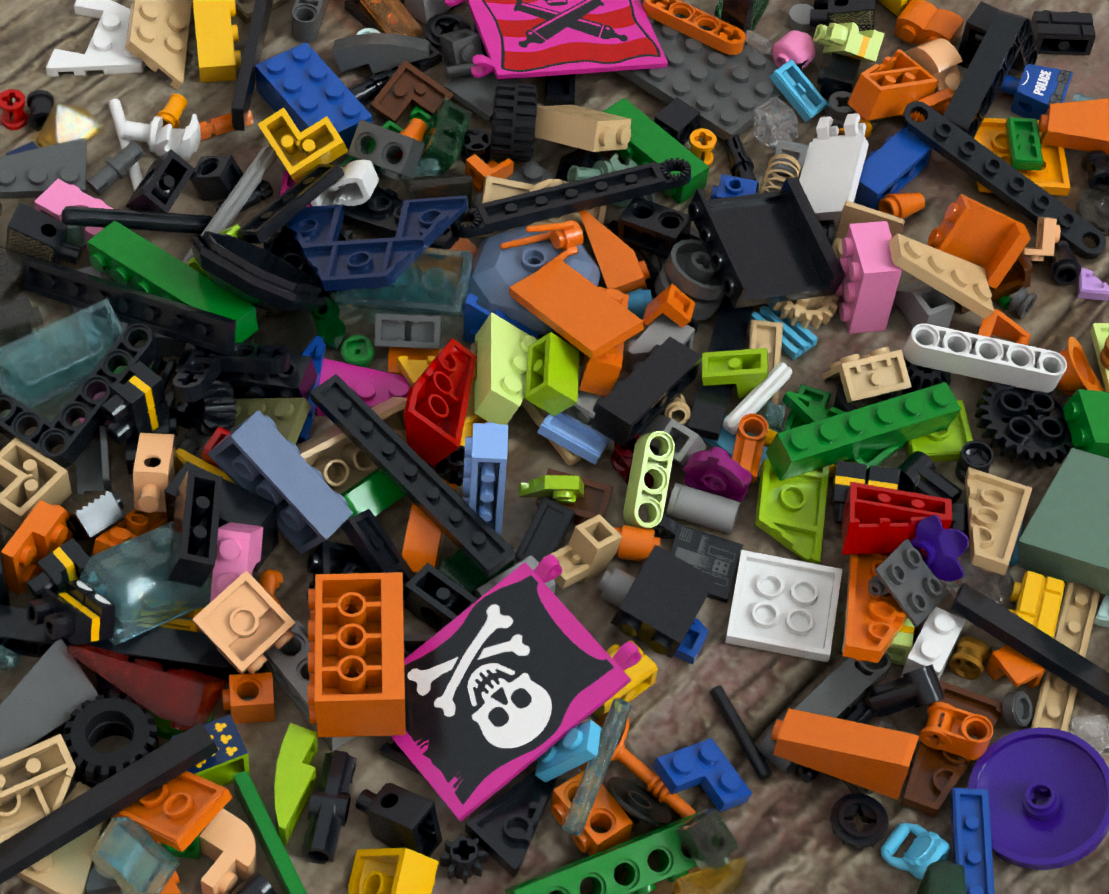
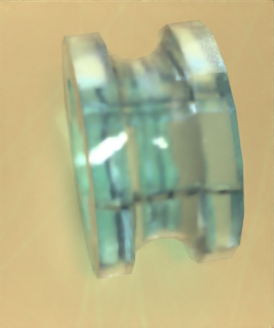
(775, 415)

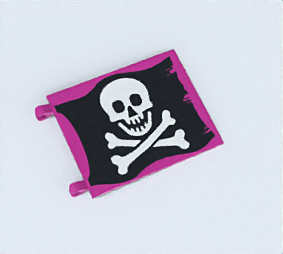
(503, 687)

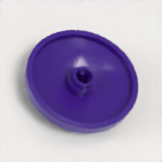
(1044, 797)

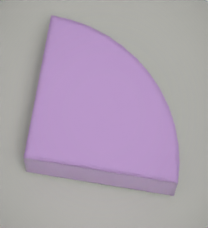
(1091, 287)

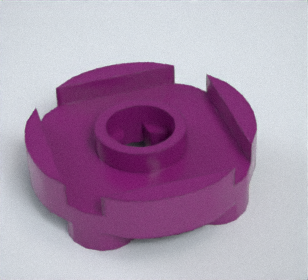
(717, 474)

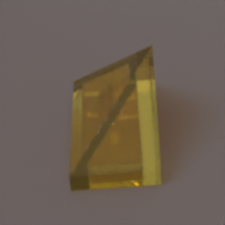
(67, 124)

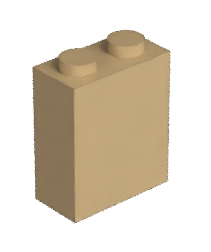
(582, 128)

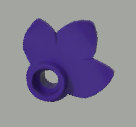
(942, 548)

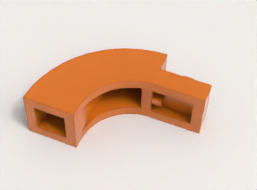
(422, 539)

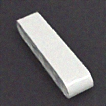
(984, 358)

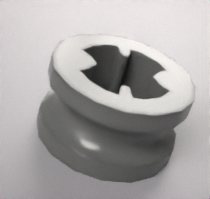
(1022, 302)

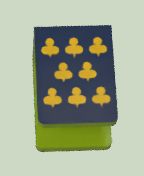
(230, 758)

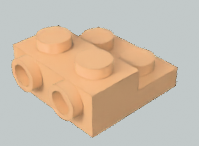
(245, 624)

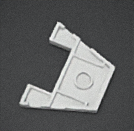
(106, 47)

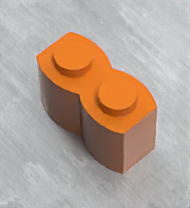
(924, 22)

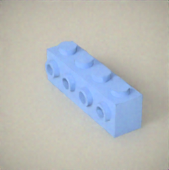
(486, 472)

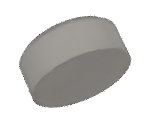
(800, 17)

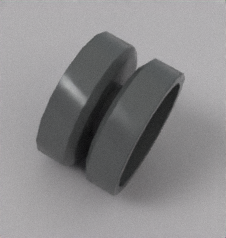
(692, 272)

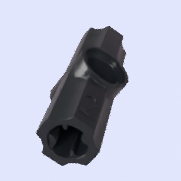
(329, 807)

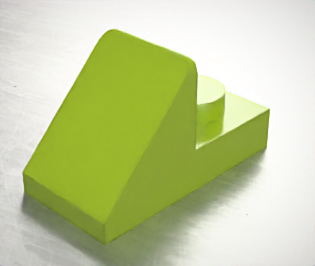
(739, 367)

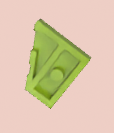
(559, 487)

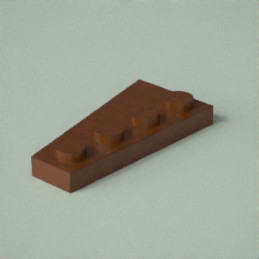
(936, 770)

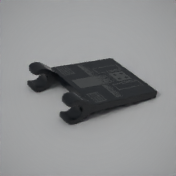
(705, 552)

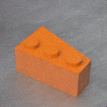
(890, 87)

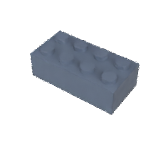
(273, 468)

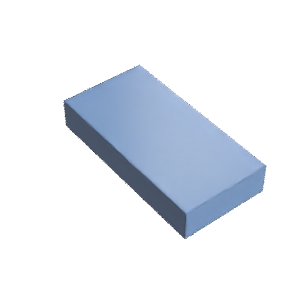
(574, 436)

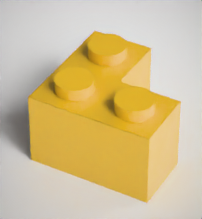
(302, 150)

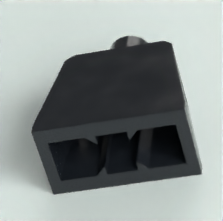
(401, 818)

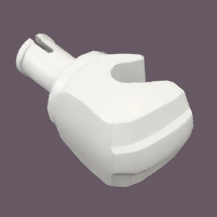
(162, 139)

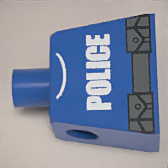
(1036, 89)

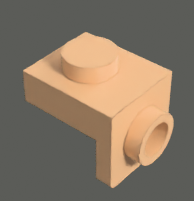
(1047, 235)

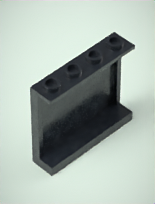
(767, 246)

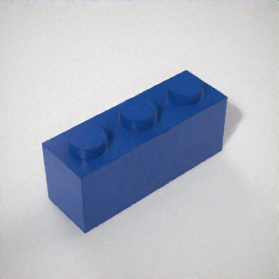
(891, 167)

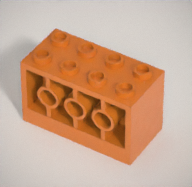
(356, 655)

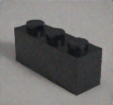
(195, 528)

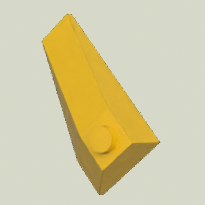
(392, 872)

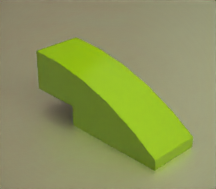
(294, 778)

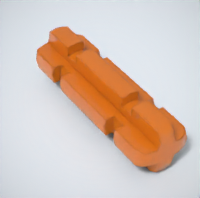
(220, 125)

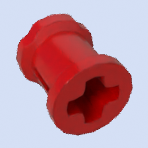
(16, 110)

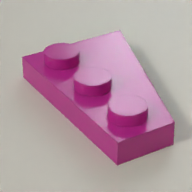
(369, 384)

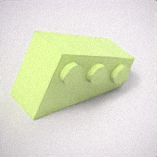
(500, 369)

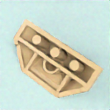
(33, 784)

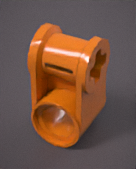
(955, 731)

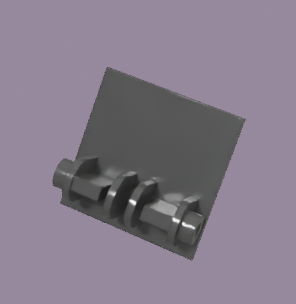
(909, 582)

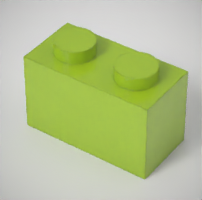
(552, 374)

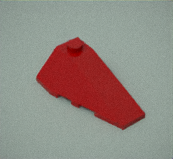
(439, 403)

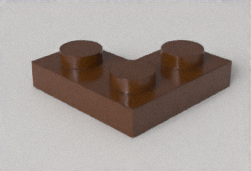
(406, 88)

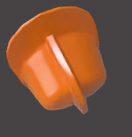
(1078, 371)

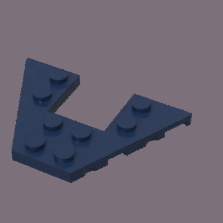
(370, 261)

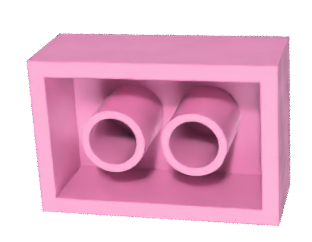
(869, 278)

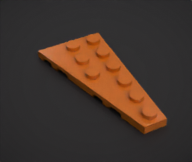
(869, 619)

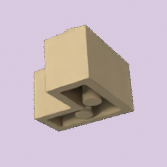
(26, 480)

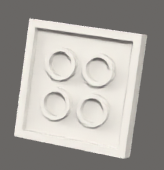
(784, 606)

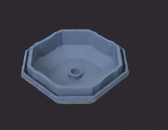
(498, 269)

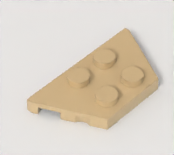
(160, 35)

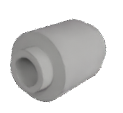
(615, 586)

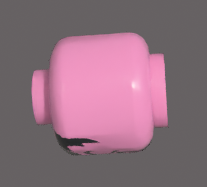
(794, 46)

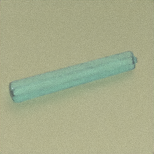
(597, 768)

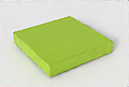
(944, 444)

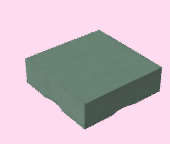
(1072, 525)

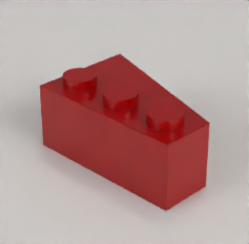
(882, 518)

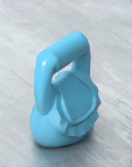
(924, 850)

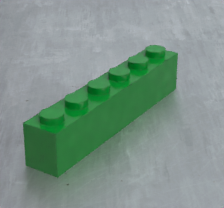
(152, 270)
(862, 431)

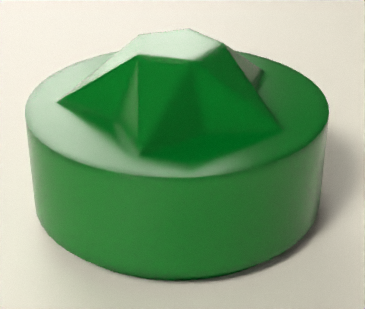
(357, 351)

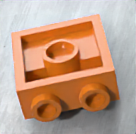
(36, 537)

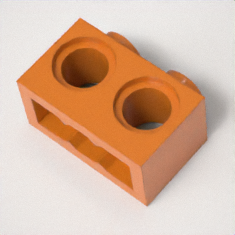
(604, 814)

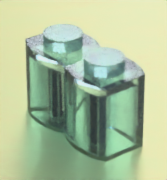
(132, 858)

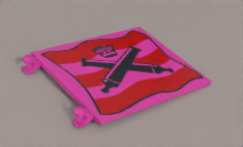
(562, 37)

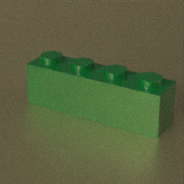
(653, 144)

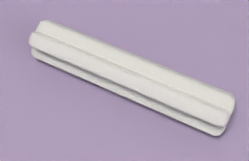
(758, 396)

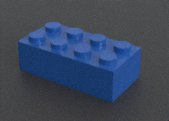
(309, 91)

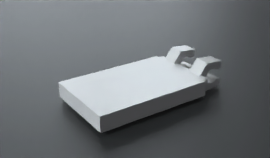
(834, 166)

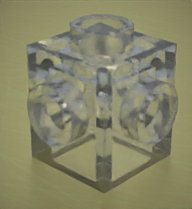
(774, 122)

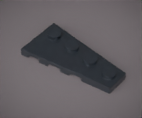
(381, 217)

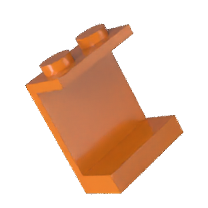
(980, 237)

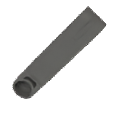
(834, 698)

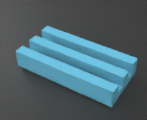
(796, 93)
(801, 337)

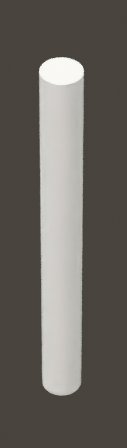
(118, 116)

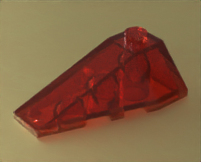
(174, 694)

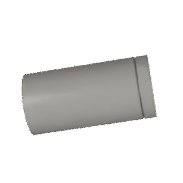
(703, 508)

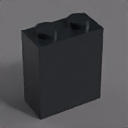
(663, 601)

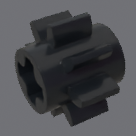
(453, 466)
(463, 868)

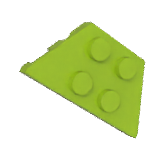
(793, 510)

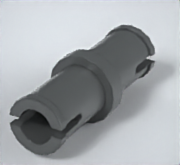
(115, 168)

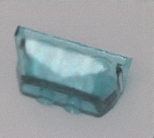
(430, 285)
(58, 354)
(138, 584)

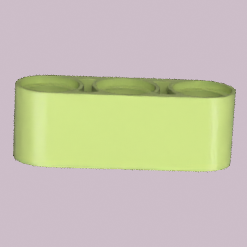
(660, 469)

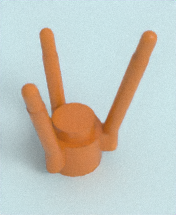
(562, 236)

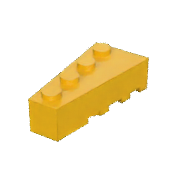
(215, 40)

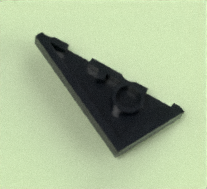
(511, 821)

